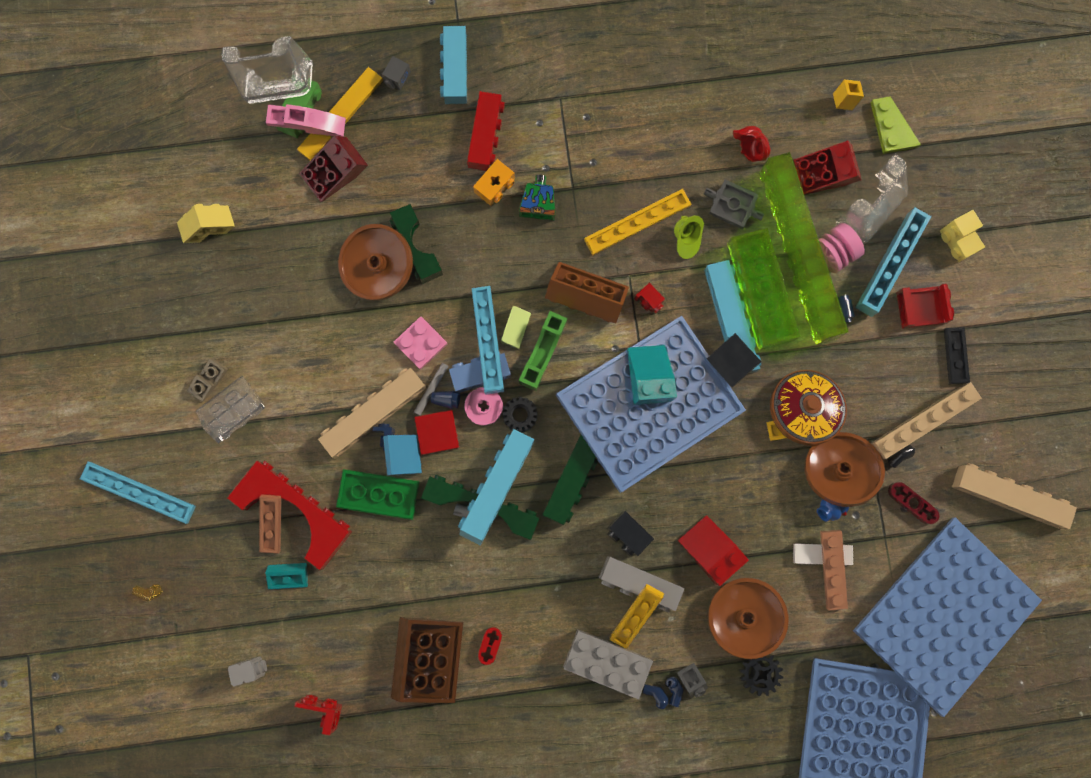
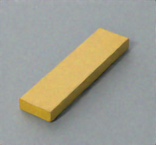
(636, 616)

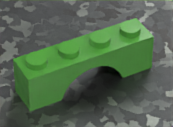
(543, 351)

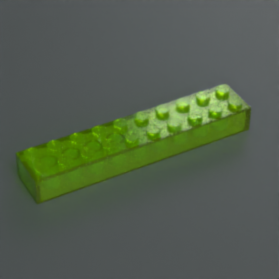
(803, 249)

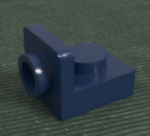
(386, 429)

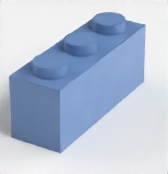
(470, 375)

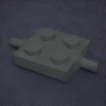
(733, 204)

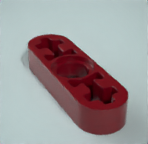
(921, 502)

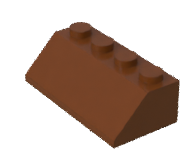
(586, 292)

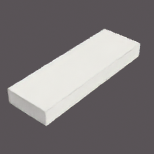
(813, 554)

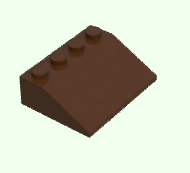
(426, 660)

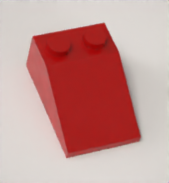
(713, 550)

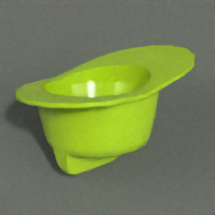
(689, 235)

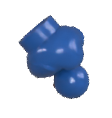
(831, 512)

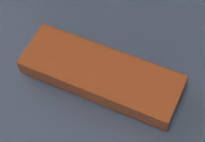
(270, 524)

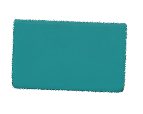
(287, 576)

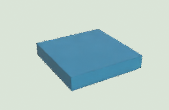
(402, 454)

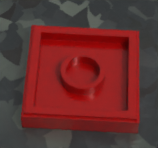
(437, 432)

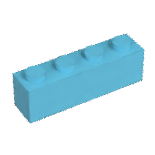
(455, 64)

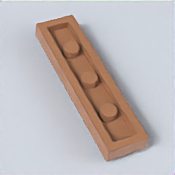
(834, 570)

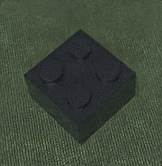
(629, 534)

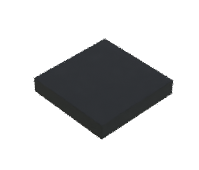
(734, 360)

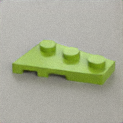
(892, 127)

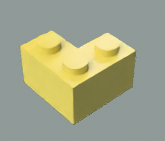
(205, 221)
(962, 236)

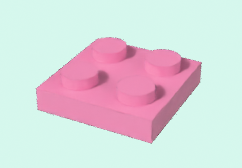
(420, 343)

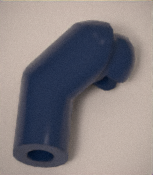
(676, 690)
(658, 694)

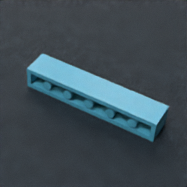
(893, 262)
(728, 304)
(496, 487)

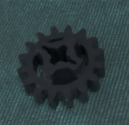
(754, 678)

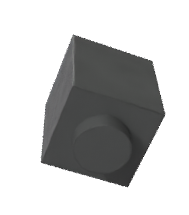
(396, 73)

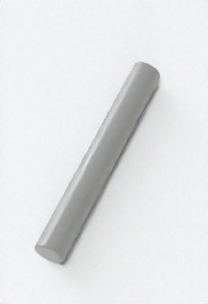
(431, 388)

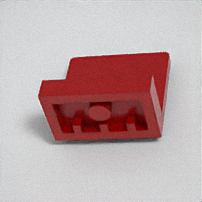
(330, 706)

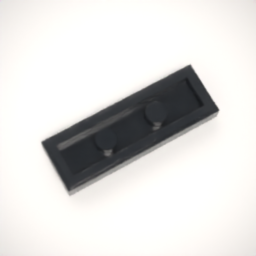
(956, 355)

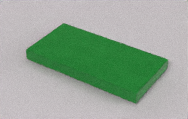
(378, 494)

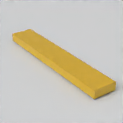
(346, 108)
(637, 222)

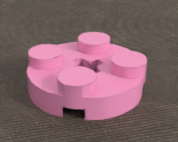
(474, 412)

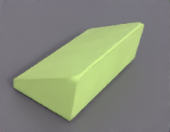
(515, 327)

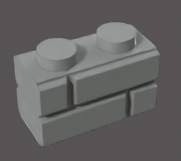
(247, 671)

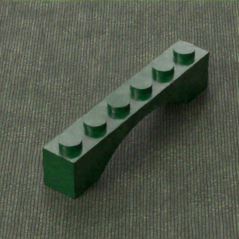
(442, 493)

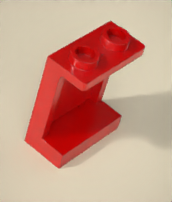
(925, 306)

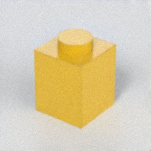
(848, 94)

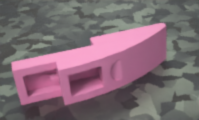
(305, 119)

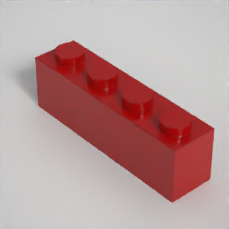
(485, 130)

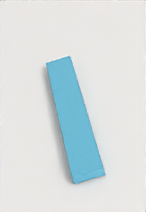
(487, 340)
(137, 492)

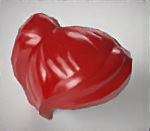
(753, 143)

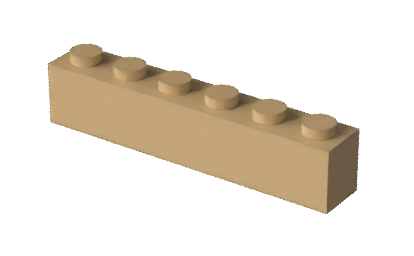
(371, 413)
(926, 420)
(1014, 497)

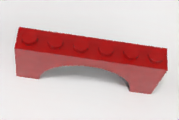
(326, 531)

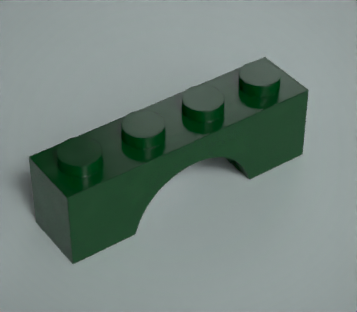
(425, 264)

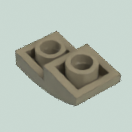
(208, 379)

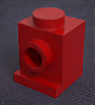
(650, 298)

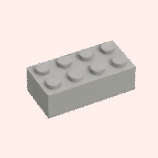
(633, 580)
(608, 664)

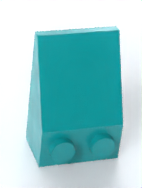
(651, 375)

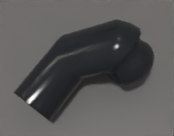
(905, 453)

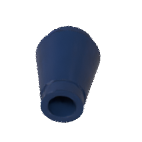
(447, 399)

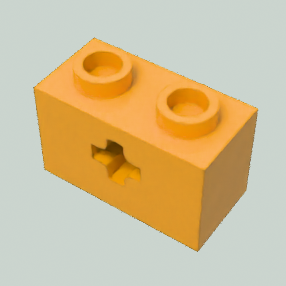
(496, 173)

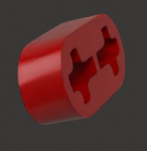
(485, 644)

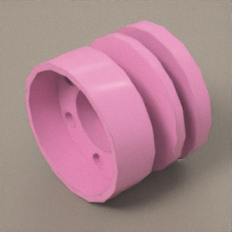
(841, 247)

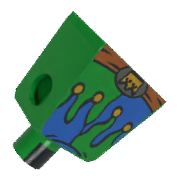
(538, 200)

